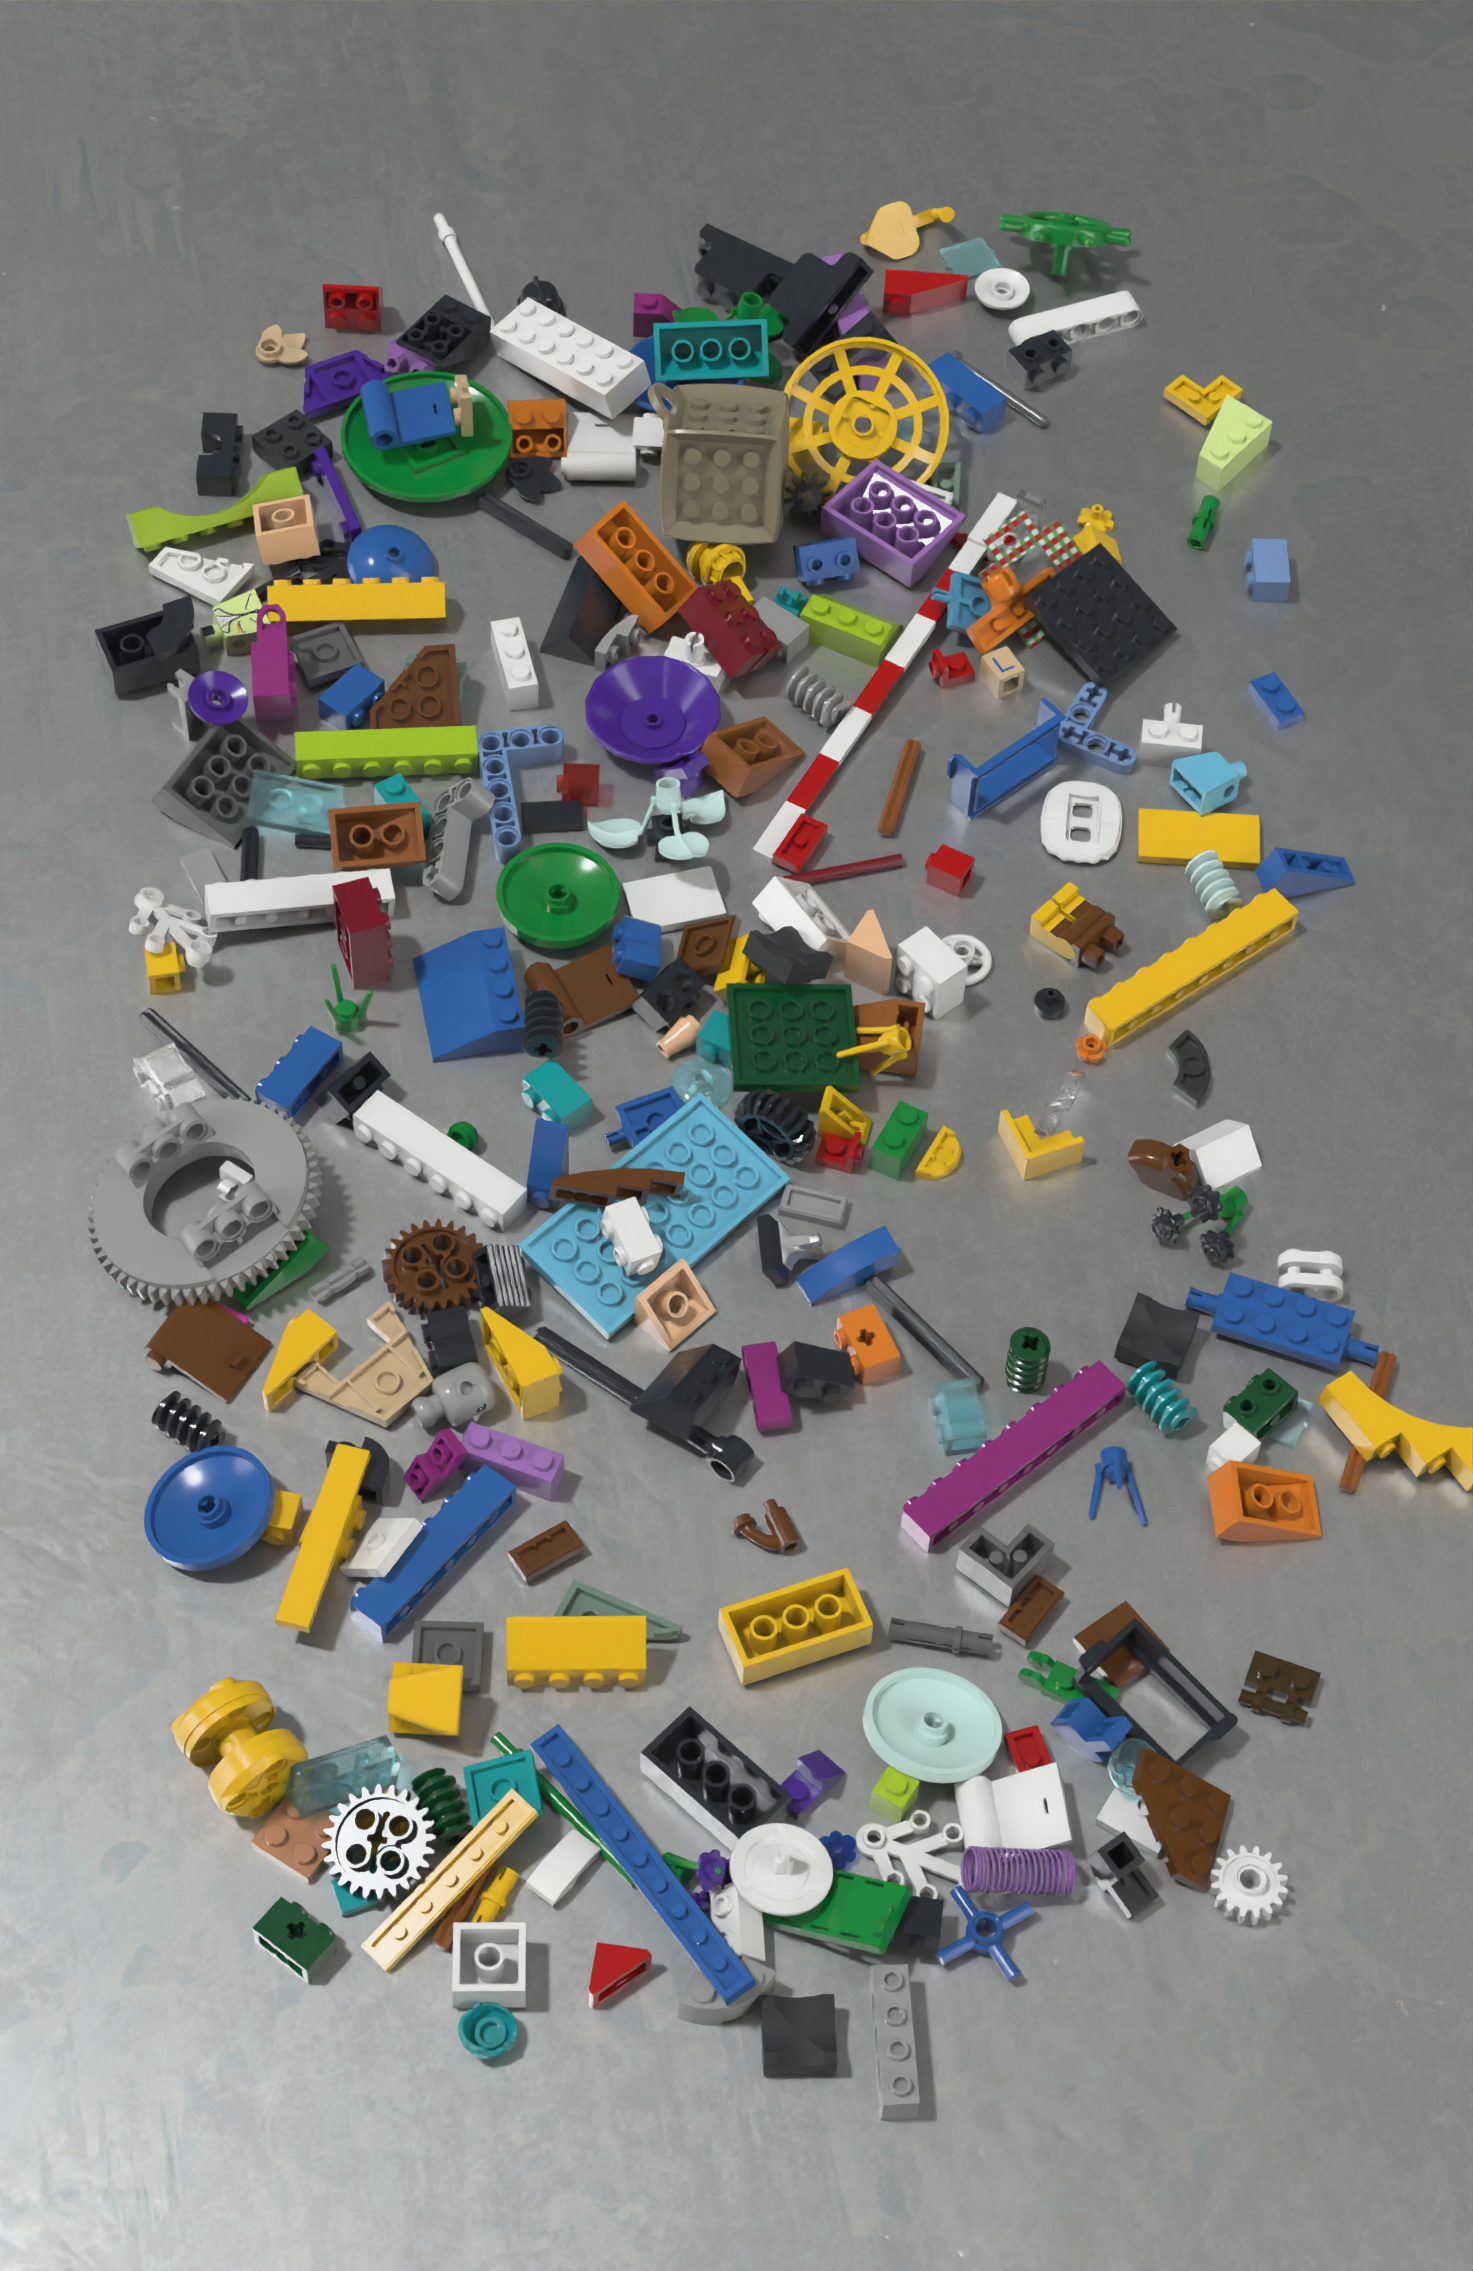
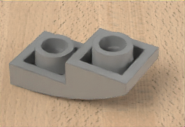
(616, 641)

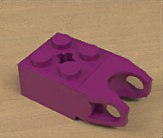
(273, 669)

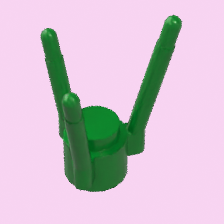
(346, 1013)

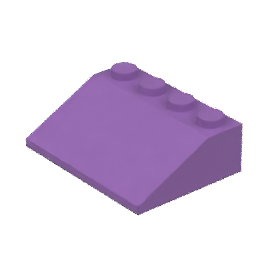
(892, 521)

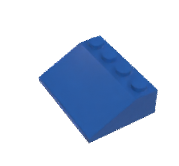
(470, 996)

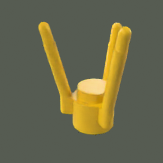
(893, 1042)

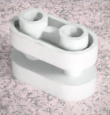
(1311, 1274)

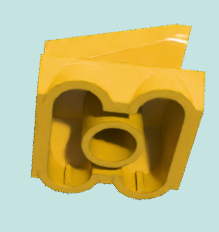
(425, 1698)

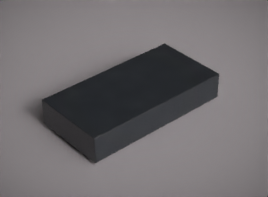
(551, 816)

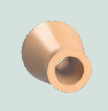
(680, 1036)

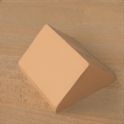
(868, 956)
(672, 1306)

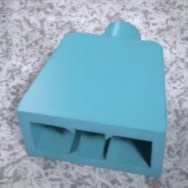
(1206, 780)

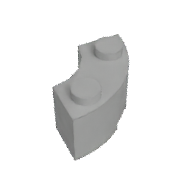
(704, 2006)

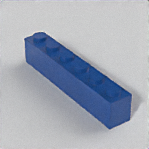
(433, 1552)

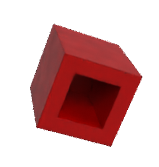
(949, 870)

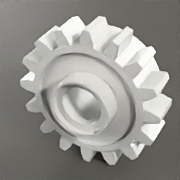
(1251, 1868)

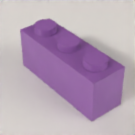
(520, 1462)

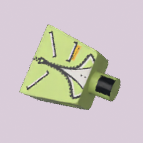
(235, 623)

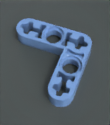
(1082, 731)

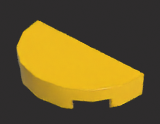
(941, 1156)

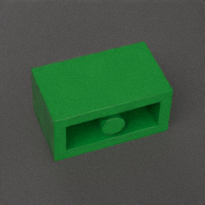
(898, 1140)

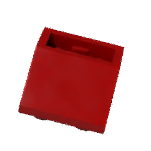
(353, 306)

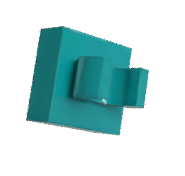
(791, 601)

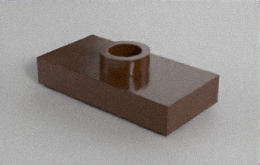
(546, 1551)
(1030, 1610)

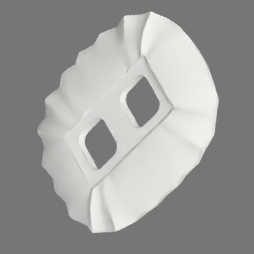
(1103, 825)

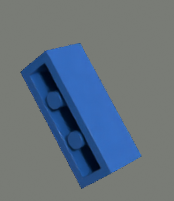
(967, 393)
(300, 1072)

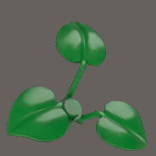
(749, 307)

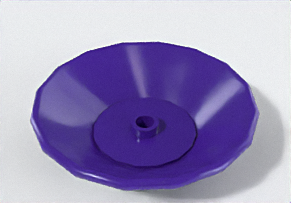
(652, 709)

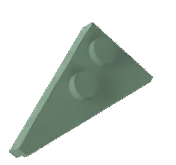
(588, 1601)

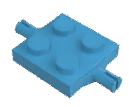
(964, 601)

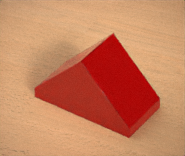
(614, 1969)

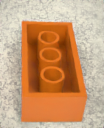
(636, 566)

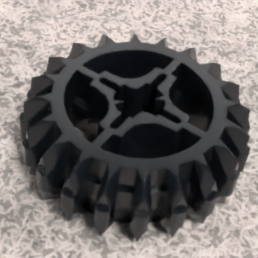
(776, 1125)

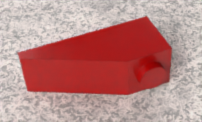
(918, 291)

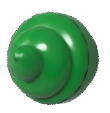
(464, 1134)

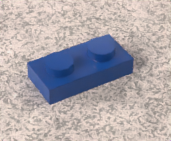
(1276, 701)

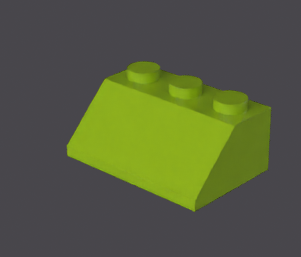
(849, 629)

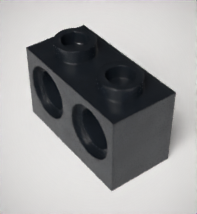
(666, 992)

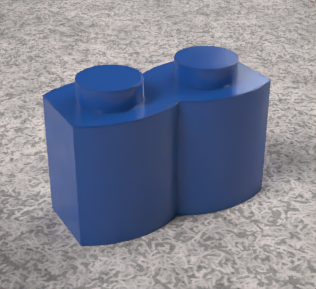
(637, 948)

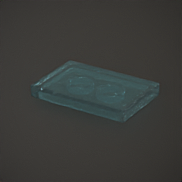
(291, 803)

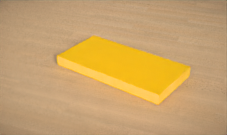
(1181, 835)

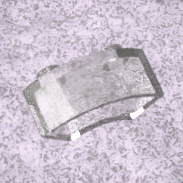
(168, 1077)

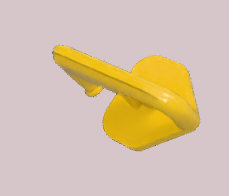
(895, 229)

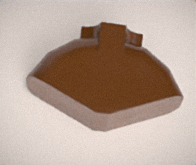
(1164, 1167)

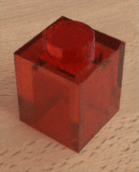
(580, 782)

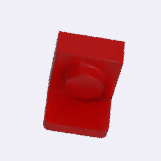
(951, 669)
(840, 1152)

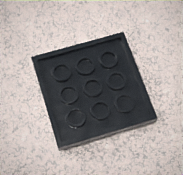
(1099, 615)

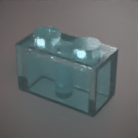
(958, 1416)

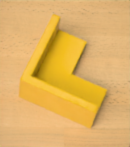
(1037, 1155)

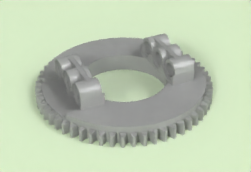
(237, 1235)

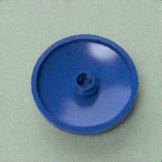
(209, 1508)

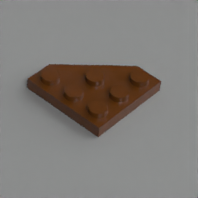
(422, 693)
(1183, 1815)

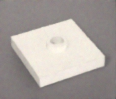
(381, 1547)
(1128, 1814)

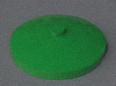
(557, 895)

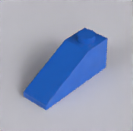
(1302, 872)
(547, 1161)

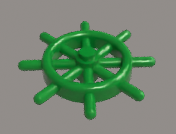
(1064, 233)

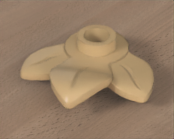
(281, 347)

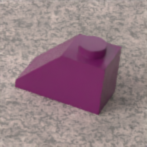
(651, 309)

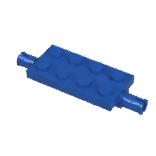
(1283, 1322)

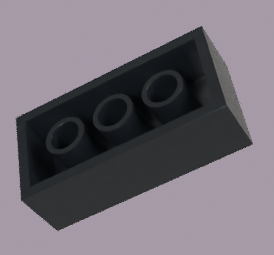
(713, 1779)

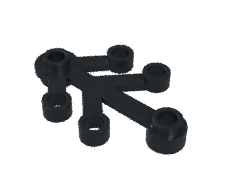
(333, 566)

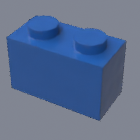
(351, 698)

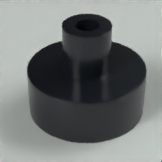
(1049, 1003)

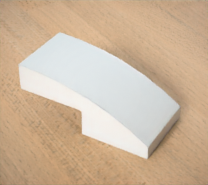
(562, 1866)

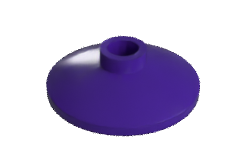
(218, 687)

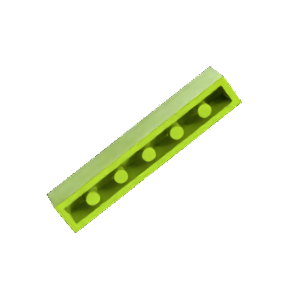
(386, 752)

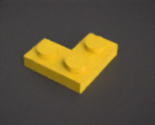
(1200, 402)

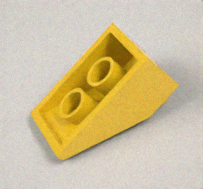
(522, 1365)

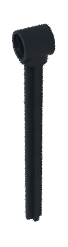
(725, 1455)

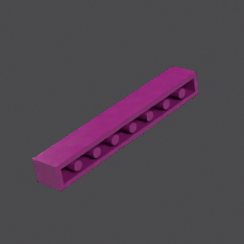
(1012, 1455)

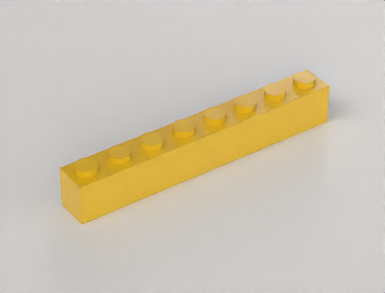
(1190, 967)

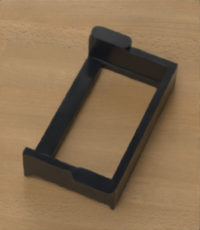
(1168, 1672)

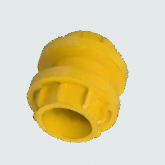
(715, 561)

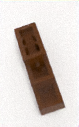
(604, 1186)

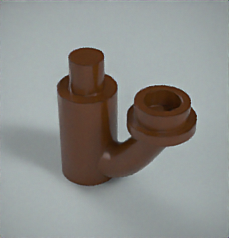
(783, 1532)

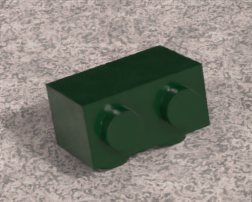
(1261, 1405)

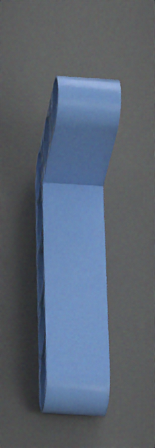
(509, 750)

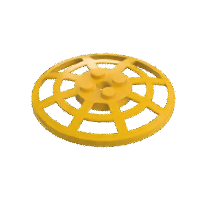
(869, 406)

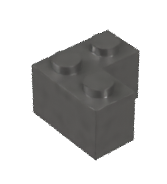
(1005, 1568)

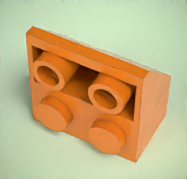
(538, 428)

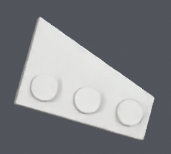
(199, 576)

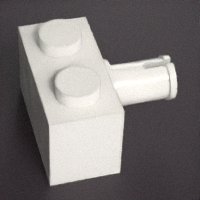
(698, 656)
(1168, 739)

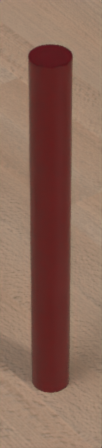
(848, 869)

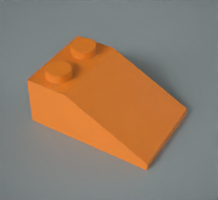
(1262, 1504)

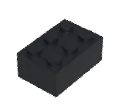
(130, 660)

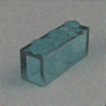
(330, 1778)

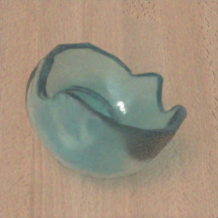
(1123, 1763)

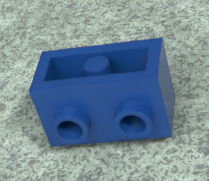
(826, 560)

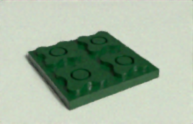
(791, 1037)

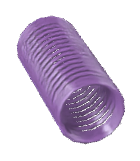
(980, 1870)

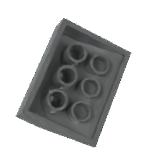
(215, 780)

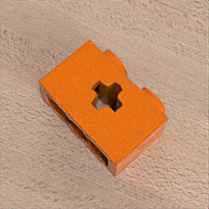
(869, 1344)

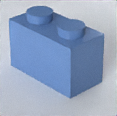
(1268, 570)

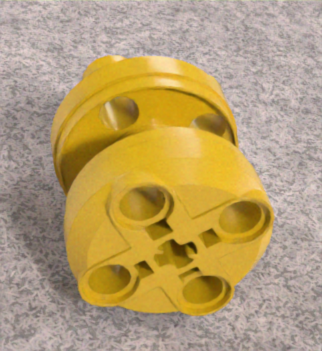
(231, 1731)

